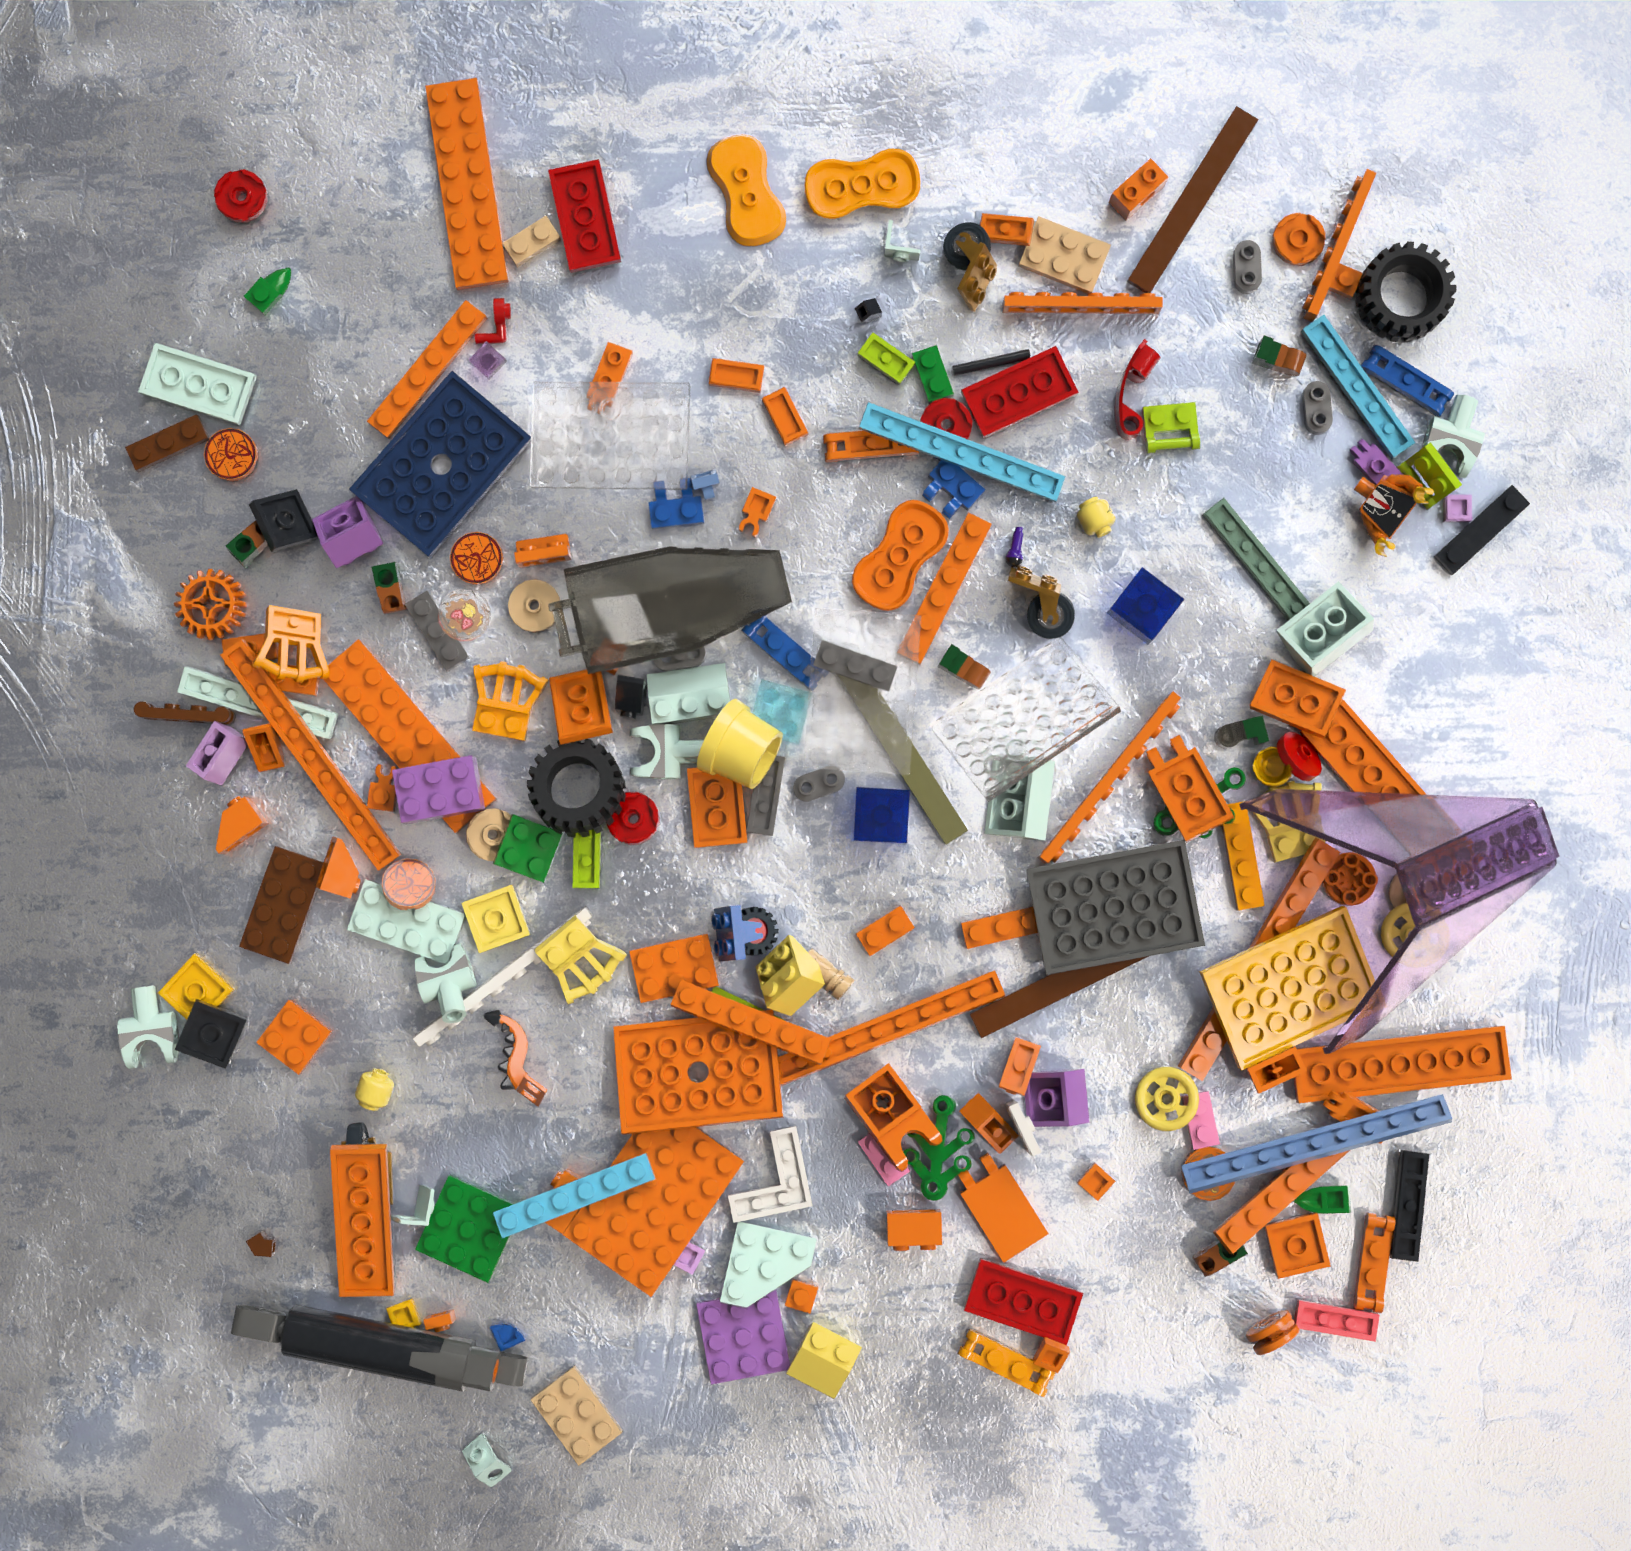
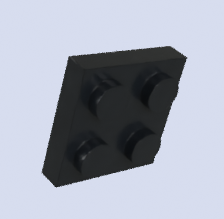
(283, 520)
(210, 1033)

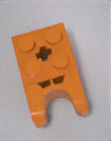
(893, 1123)

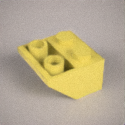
(788, 977)

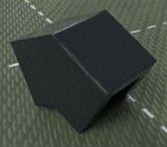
(868, 310)

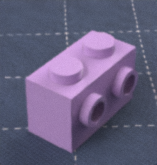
(217, 753)

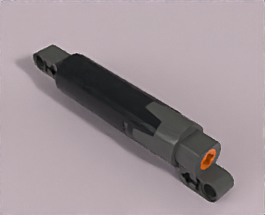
(381, 1348)

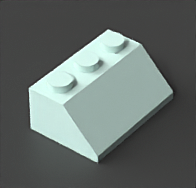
(1325, 629)
(687, 694)
(1023, 808)

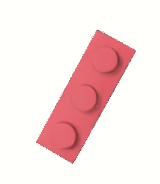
(1336, 1320)

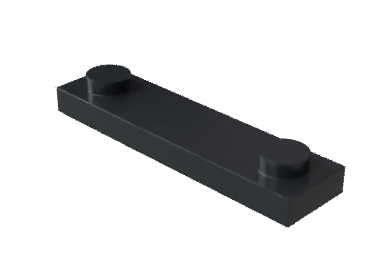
(1482, 530)
(1409, 1205)

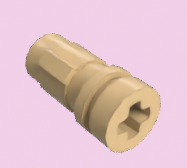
(833, 978)

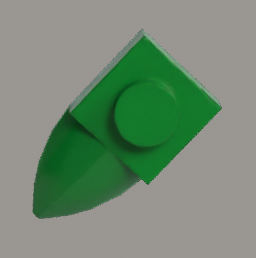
(270, 290)
(1326, 1200)

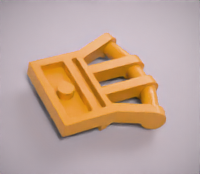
(297, 629)
(501, 717)

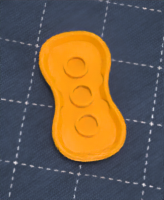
(740, 171)
(882, 180)

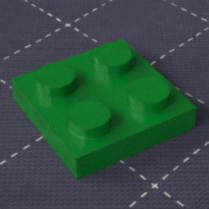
(527, 848)

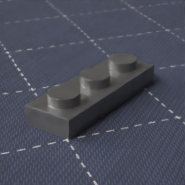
(425, 614)
(855, 665)
(765, 800)

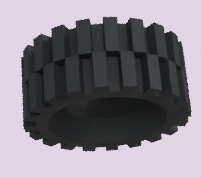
(1422, 266)
(598, 809)

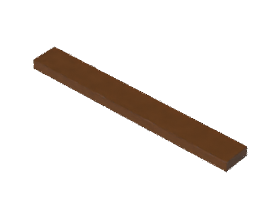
(1192, 200)
(1040, 995)

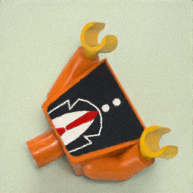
(1388, 506)

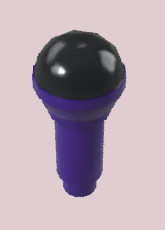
(1014, 556)

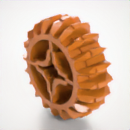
(209, 593)

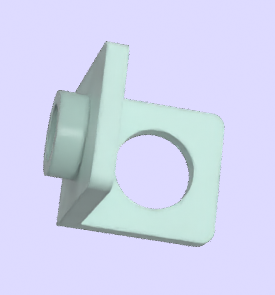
(898, 253)
(423, 1208)
(483, 1461)

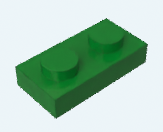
(932, 374)

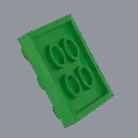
(465, 1230)

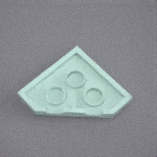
(763, 1262)

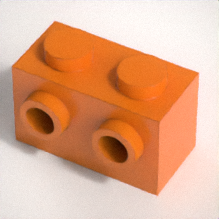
(914, 1229)

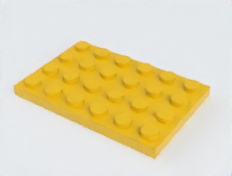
(1289, 987)

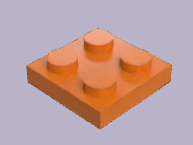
(294, 1036)
(1297, 1245)

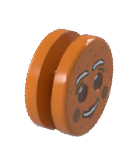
(1272, 1332)

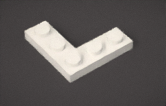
(792, 1191)

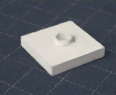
(1023, 1127)

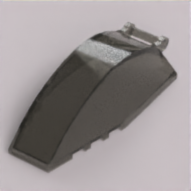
(665, 602)

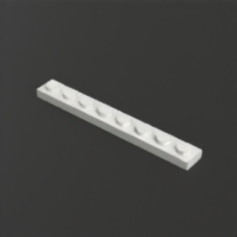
(493, 985)

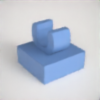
(705, 481)

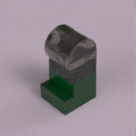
(1233, 733)

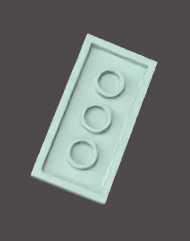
(197, 384)
(423, 931)

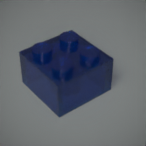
(1145, 606)
(881, 815)

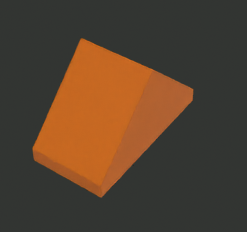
(264, 747)
(1276, 1069)

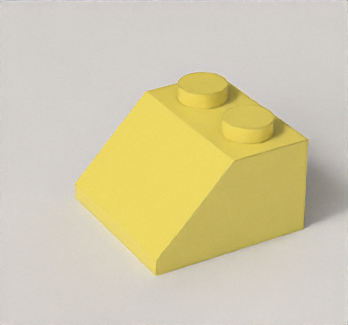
(823, 1360)

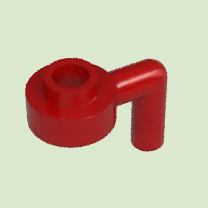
(501, 312)

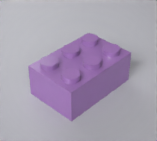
(438, 789)

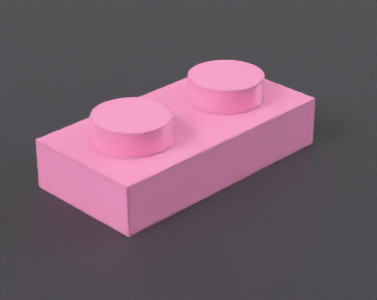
(1202, 1127)
(880, 1160)

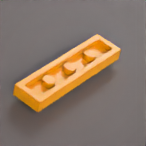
(1242, 860)

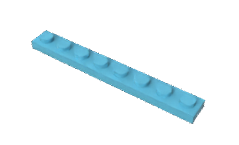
(961, 452)

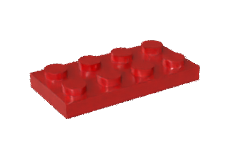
(584, 216)
(1019, 392)
(1023, 1301)

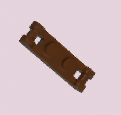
(196, 714)

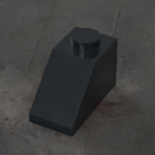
(630, 696)

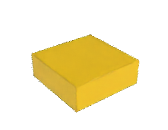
(404, 1314)

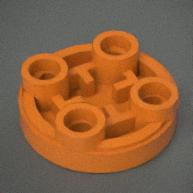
(1350, 879)

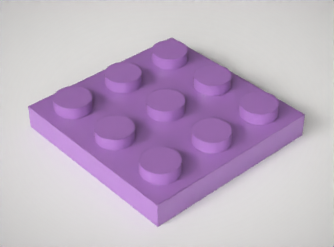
(743, 1340)

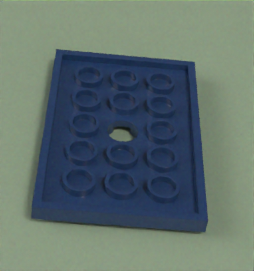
(449, 423)

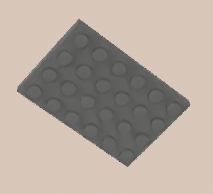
(1115, 907)

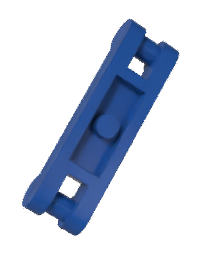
(1407, 380)
(780, 648)

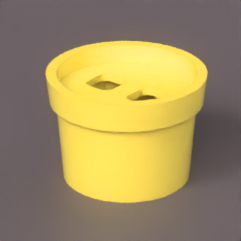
(739, 746)

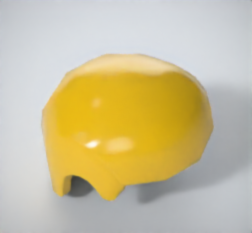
(1270, 769)

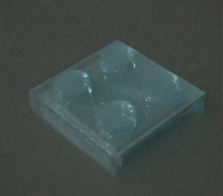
(782, 708)

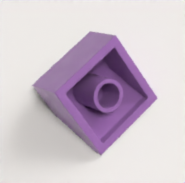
(347, 532)
(1057, 1098)

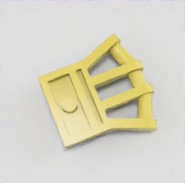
(1284, 840)
(568, 946)

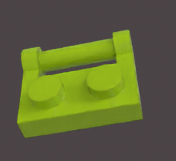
(1170, 419)
(1434, 472)

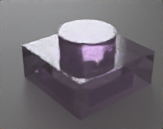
(487, 360)

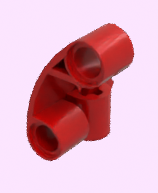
(1136, 371)

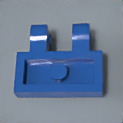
(955, 483)
(676, 512)

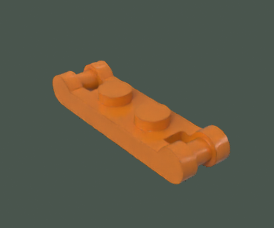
(862, 446)
(1373, 1262)

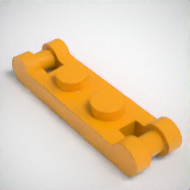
(1005, 1362)

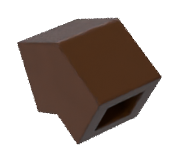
(262, 1245)

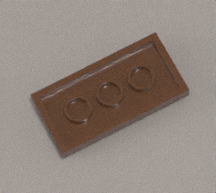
(282, 905)

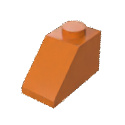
(238, 824)
(338, 871)
(989, 1123)

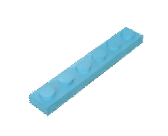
(1357, 386)
(574, 1195)

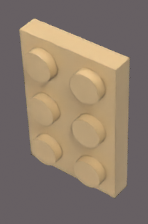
(1064, 255)
(576, 1415)

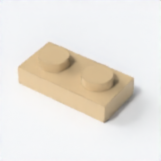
(531, 241)

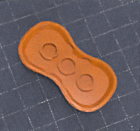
(889, 571)

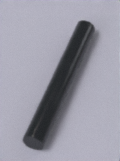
(991, 362)

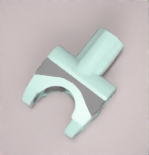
(1456, 433)
(669, 751)
(446, 983)
(146, 1026)

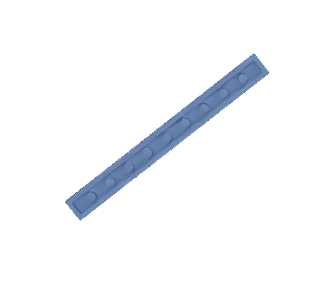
(1316, 1143)

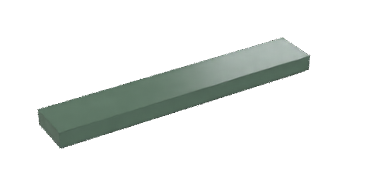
(1255, 559)

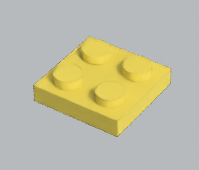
(496, 919)

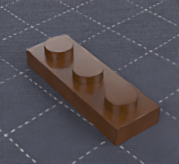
(167, 443)

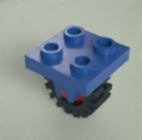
(742, 932)

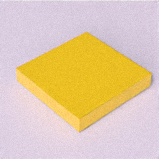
(193, 982)

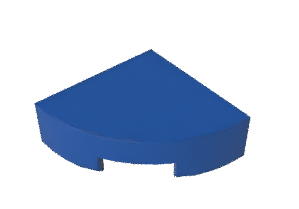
(506, 1335)

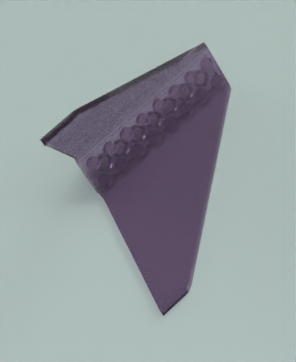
(1454, 859)

